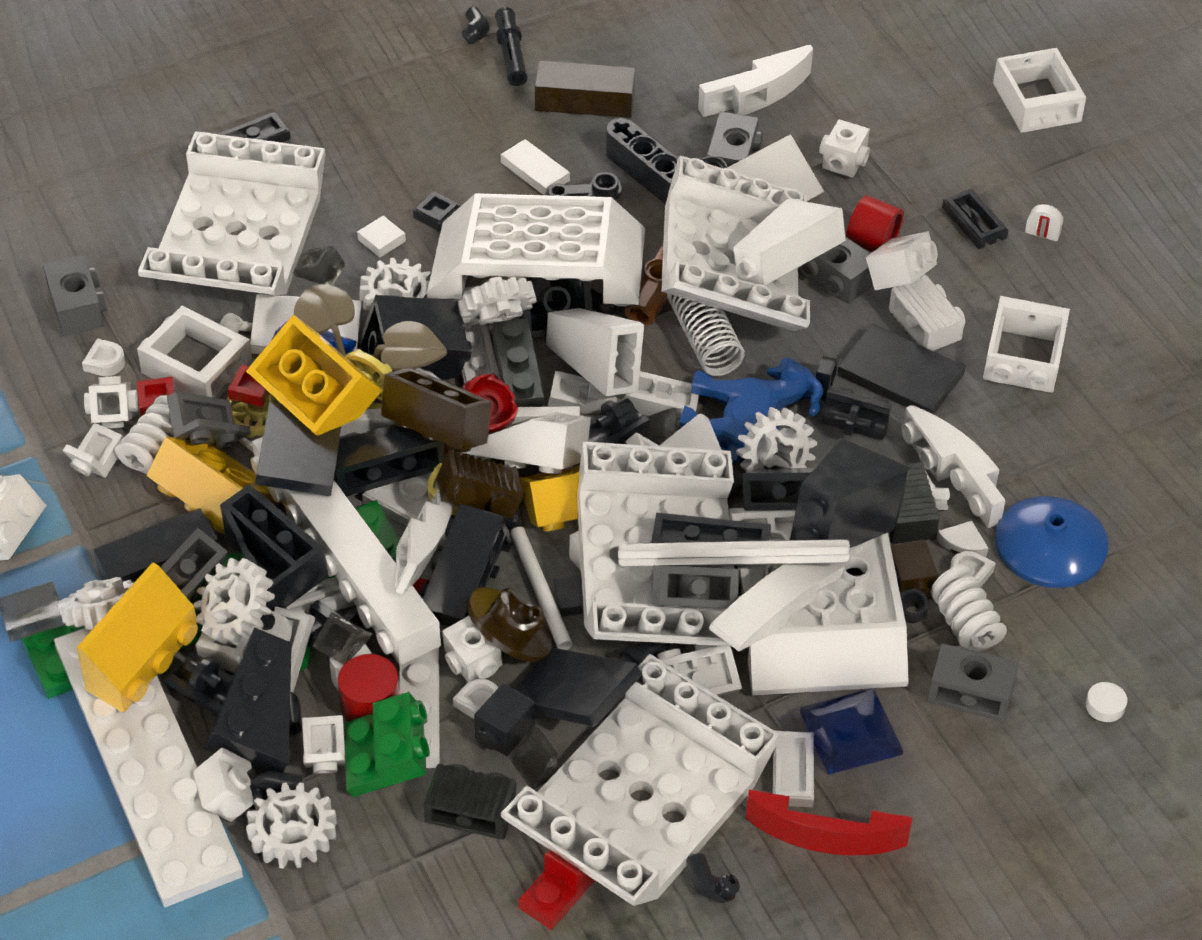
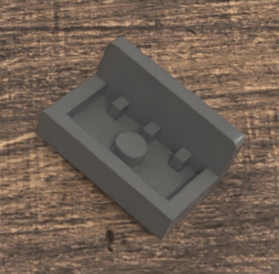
(204, 420)

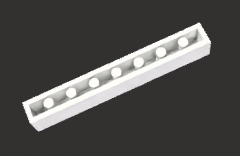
(363, 570)

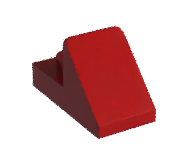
(554, 891)

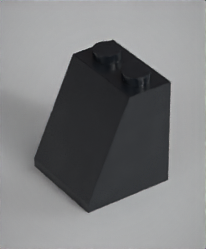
(438, 315)
(850, 496)

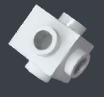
(845, 148)
(96, 402)
(470, 651)

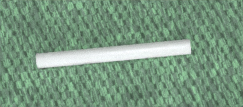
(541, 588)

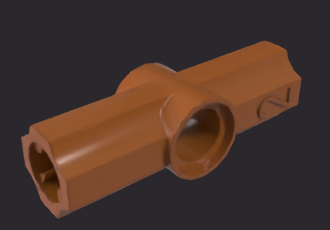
(651, 298)

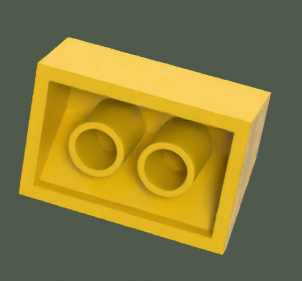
(313, 378)
(201, 477)
(551, 498)
(136, 639)

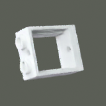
(1042, 111)
(1014, 317)
(216, 375)

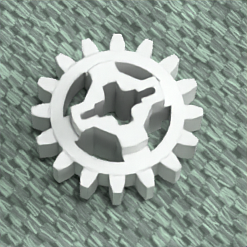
(393, 281)
(497, 301)
(762, 444)
(234, 601)
(92, 602)
(291, 825)

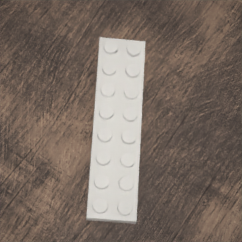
(156, 786)

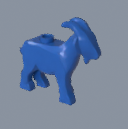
(752, 395)

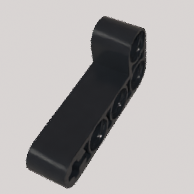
(644, 157)

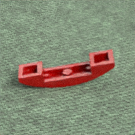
(827, 834)

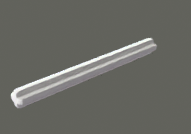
(734, 553)

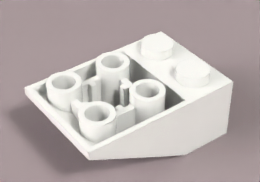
(545, 441)

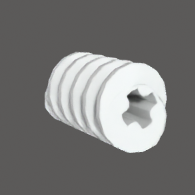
(145, 438)
(967, 609)

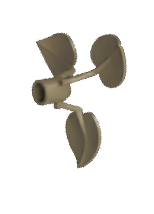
(404, 344)

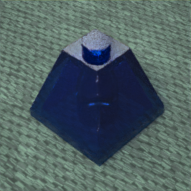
(851, 731)

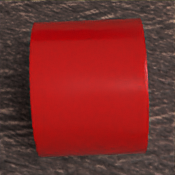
(874, 223)
(364, 682)

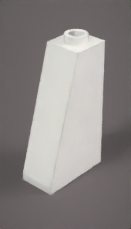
(787, 240)
(598, 348)

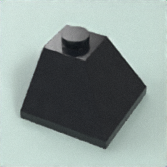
(553, 297)

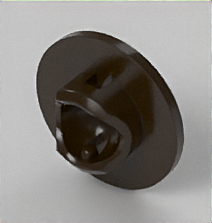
(510, 623)

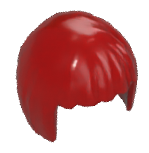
(503, 400)

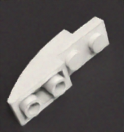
(755, 89)
(954, 455)

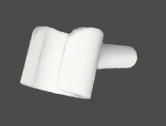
(235, 323)
(940, 495)

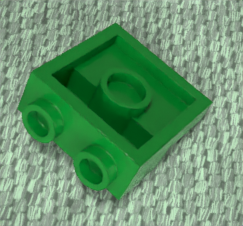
(386, 745)

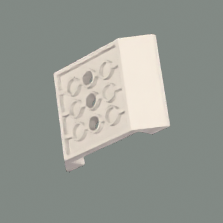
(247, 189)
(710, 214)
(540, 239)
(617, 506)
(842, 639)
(661, 739)

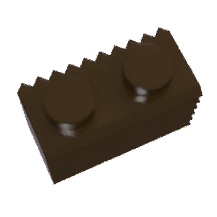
(479, 484)

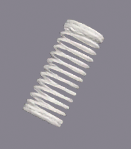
(678, 307)

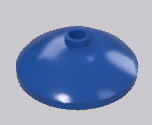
(1051, 541)

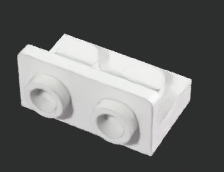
(708, 666)

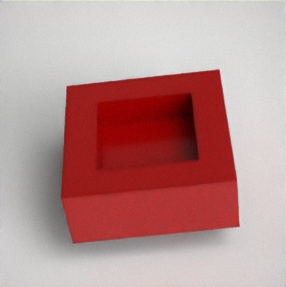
(151, 389)
(247, 389)

